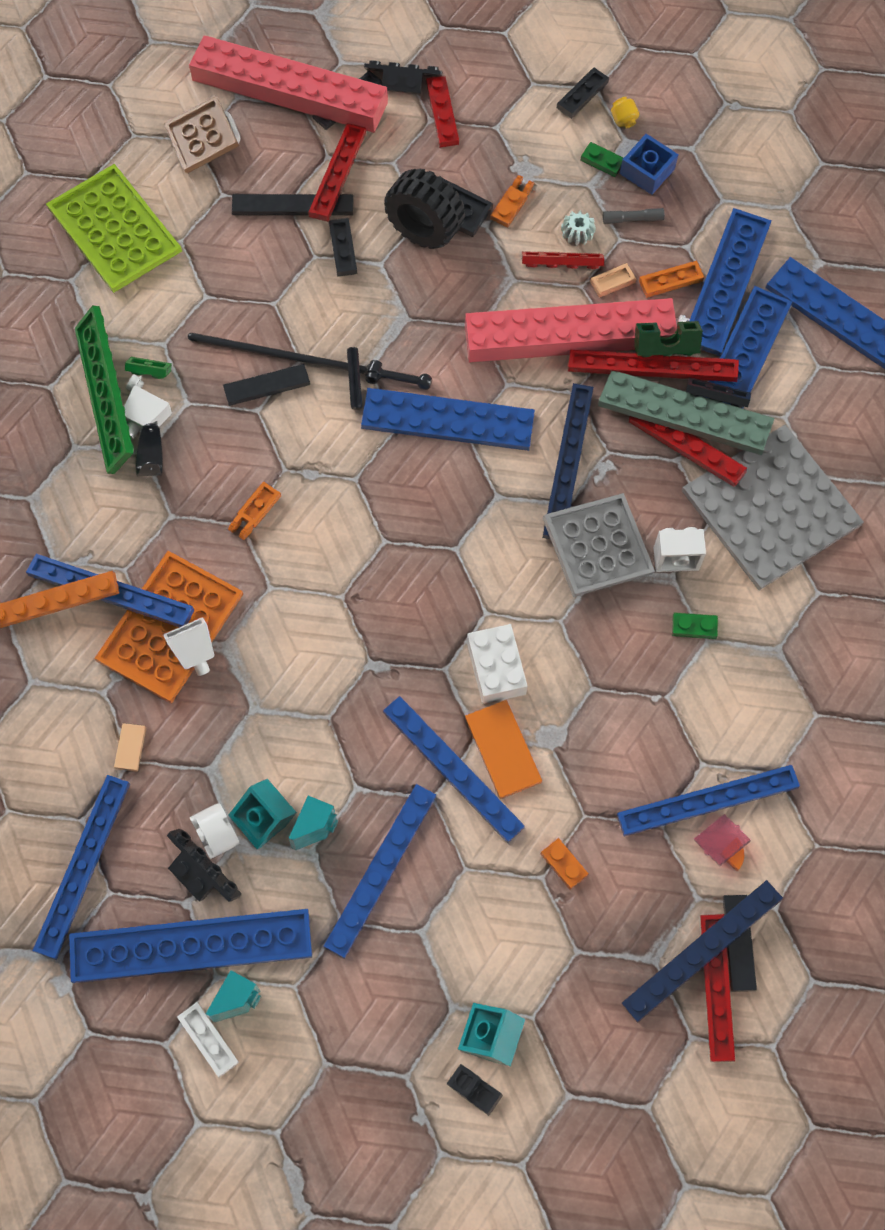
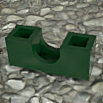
(684, 341)

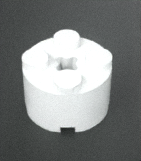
(214, 830)

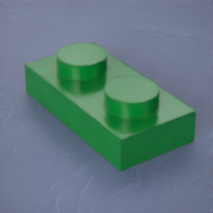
(602, 159)
(150, 367)
(695, 625)

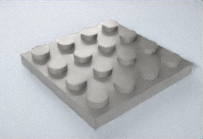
(598, 544)

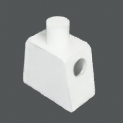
(144, 409)
(192, 645)

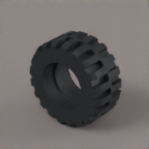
(424, 208)

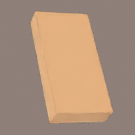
(613, 280)
(130, 747)

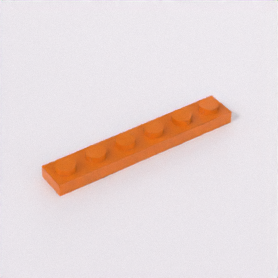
(58, 598)

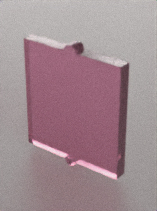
(722, 840)

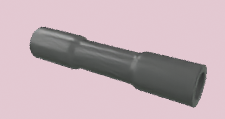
(641, 215)

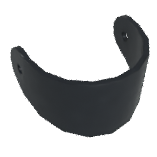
(149, 452)

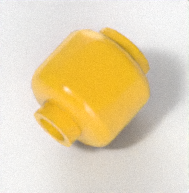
(625, 112)

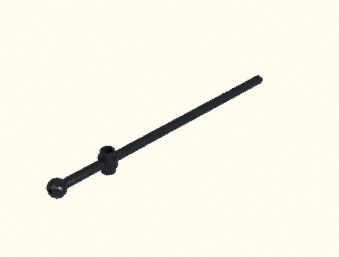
(372, 371)

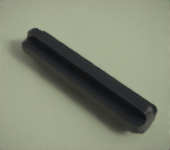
(354, 378)

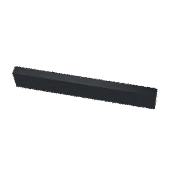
(284, 204)

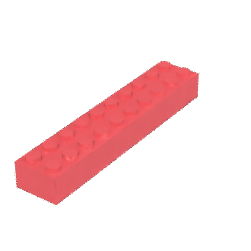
(288, 83)
(563, 328)

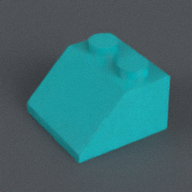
(262, 813)
(313, 823)
(234, 998)
(492, 1034)

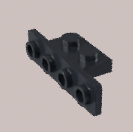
(403, 78)
(198, 871)

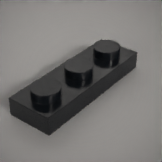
(582, 92)
(342, 247)
(718, 392)

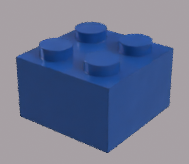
(648, 164)

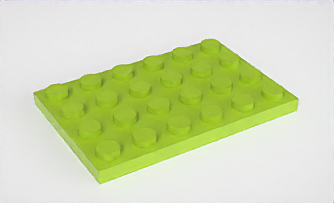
(114, 228)

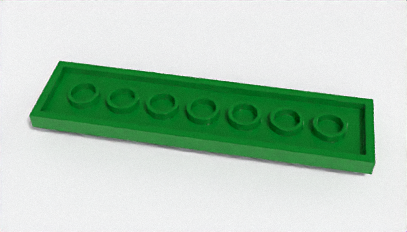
(104, 390)

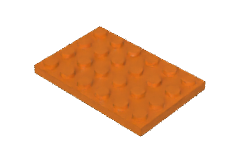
(137, 643)

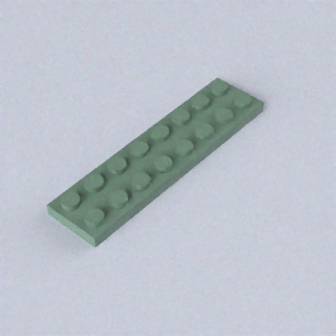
(686, 413)

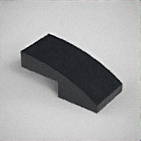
(474, 1089)

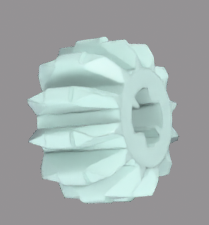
(578, 228)

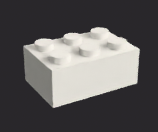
(496, 664)

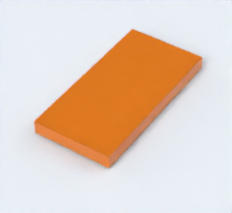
(503, 749)

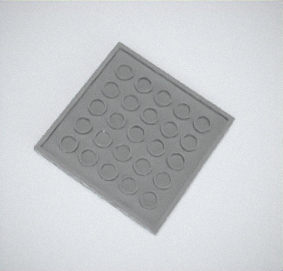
(777, 510)

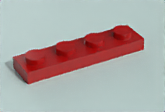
(442, 111)
(571, 260)

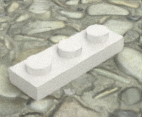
(208, 1039)

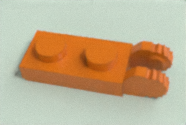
(511, 202)
(255, 509)

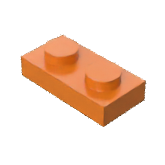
(564, 863)

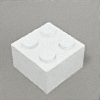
(679, 550)

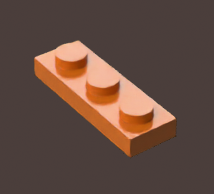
(671, 279)

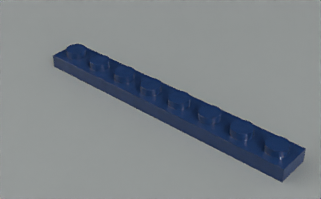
(570, 450)
(702, 951)

